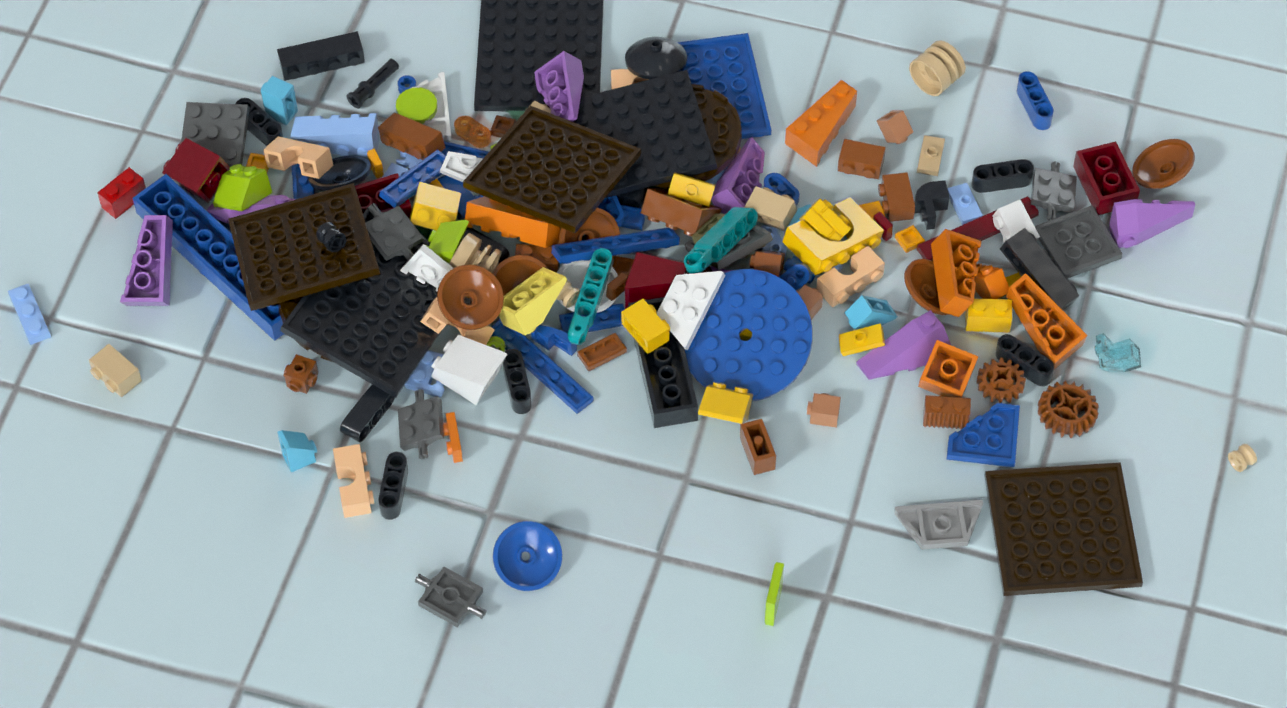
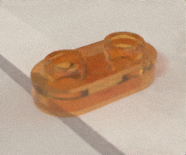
(471, 130)

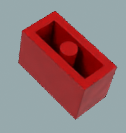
(118, 194)

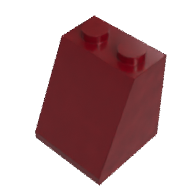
(196, 169)
(651, 277)

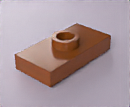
(602, 351)

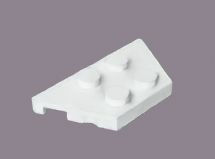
(441, 119)
(688, 303)

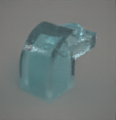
(1117, 356)

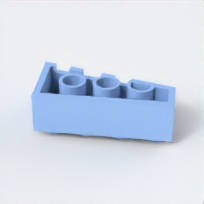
(341, 135)

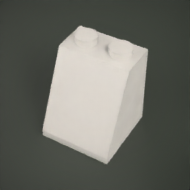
(468, 367)

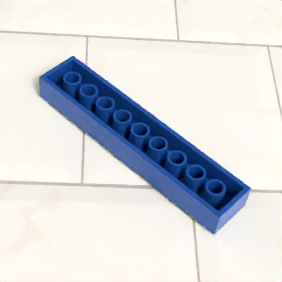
(205, 246)

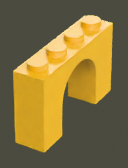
(824, 254)

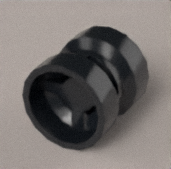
(331, 237)

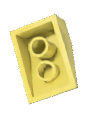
(531, 301)

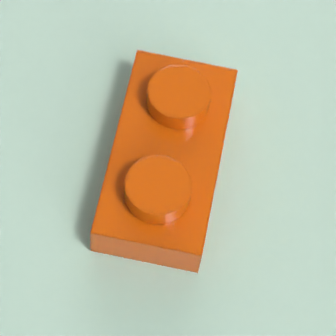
(453, 446)

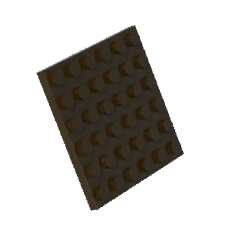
(552, 169)
(284, 257)
(1062, 529)

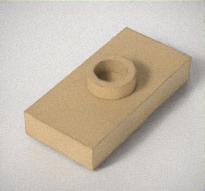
(930, 155)

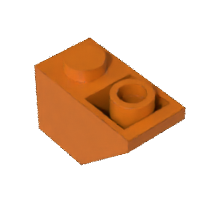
(990, 282)

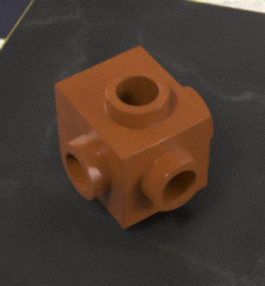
(301, 374)

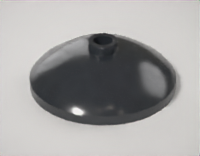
(655, 57)
(344, 172)

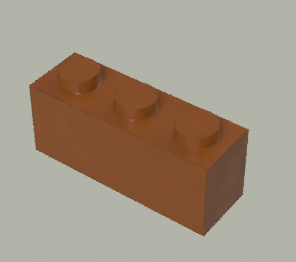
(410, 136)

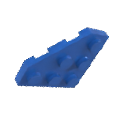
(988, 438)

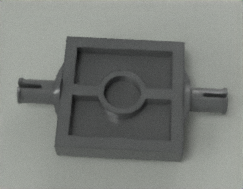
(1053, 190)
(392, 232)
(421, 424)
(450, 596)

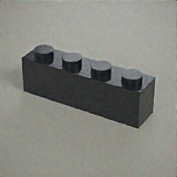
(321, 56)
(1031, 259)

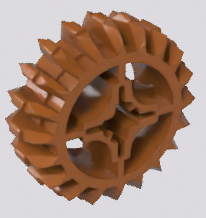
(1065, 415)

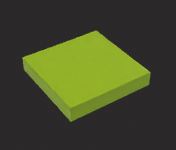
(774, 593)

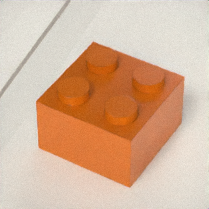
(948, 370)

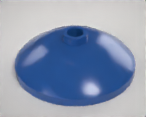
(543, 560)

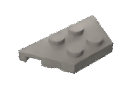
(940, 523)

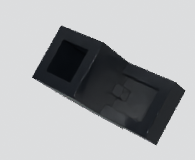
(931, 198)

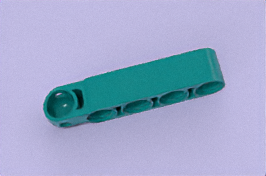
(720, 238)
(590, 288)

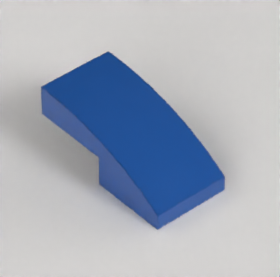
(549, 336)

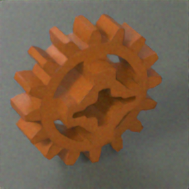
(1001, 380)

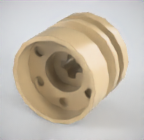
(937, 68)
(469, 254)

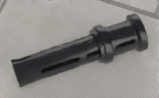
(367, 88)

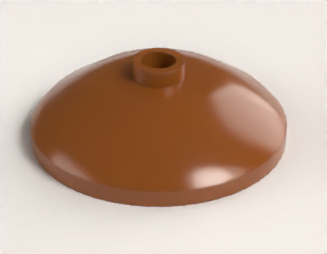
(1163, 164)
(598, 225)
(516, 270)
(922, 285)
(478, 286)

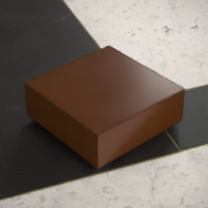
(501, 126)
(616, 286)

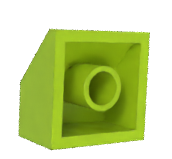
(242, 187)
(447, 238)

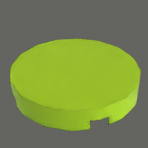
(417, 104)

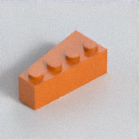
(820, 123)
(510, 222)
(955, 270)
(1045, 321)

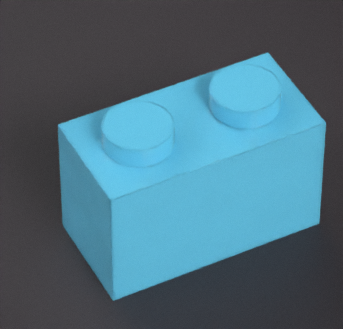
(279, 100)

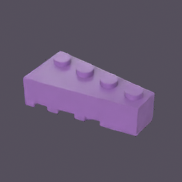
(151, 264)

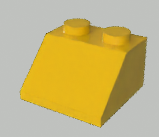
(434, 206)
(726, 403)

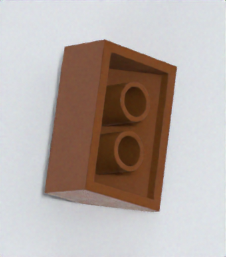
(676, 211)

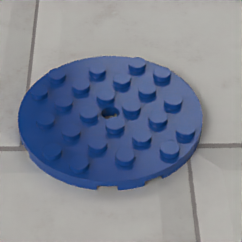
(778, 341)

